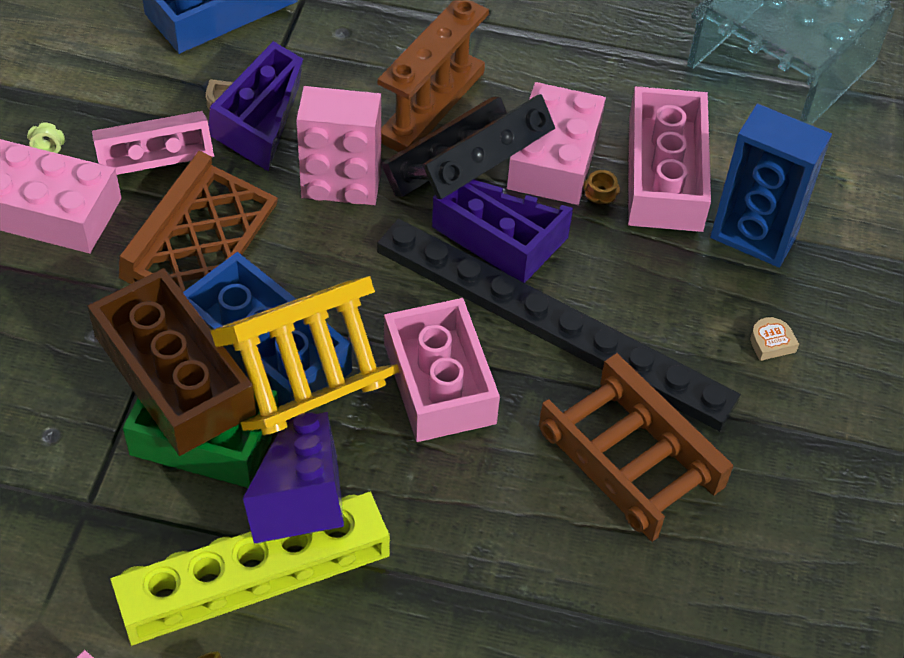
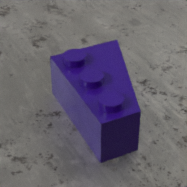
(257, 105)
(502, 228)
(296, 483)

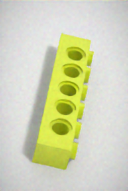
(239, 585)

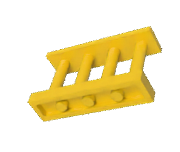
(280, 324)

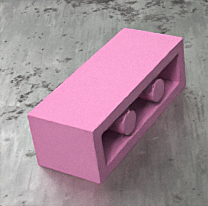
(153, 142)

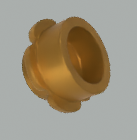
(601, 187)

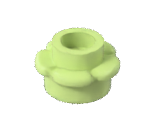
(36, 135)

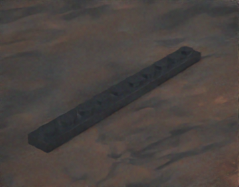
(556, 321)

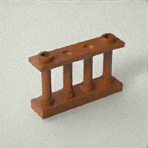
(432, 74)
(650, 412)

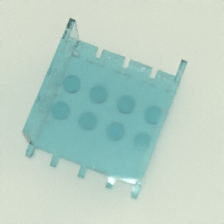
(820, 38)

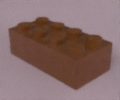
(172, 361)

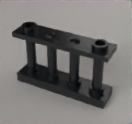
(468, 146)

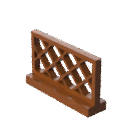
(175, 208)

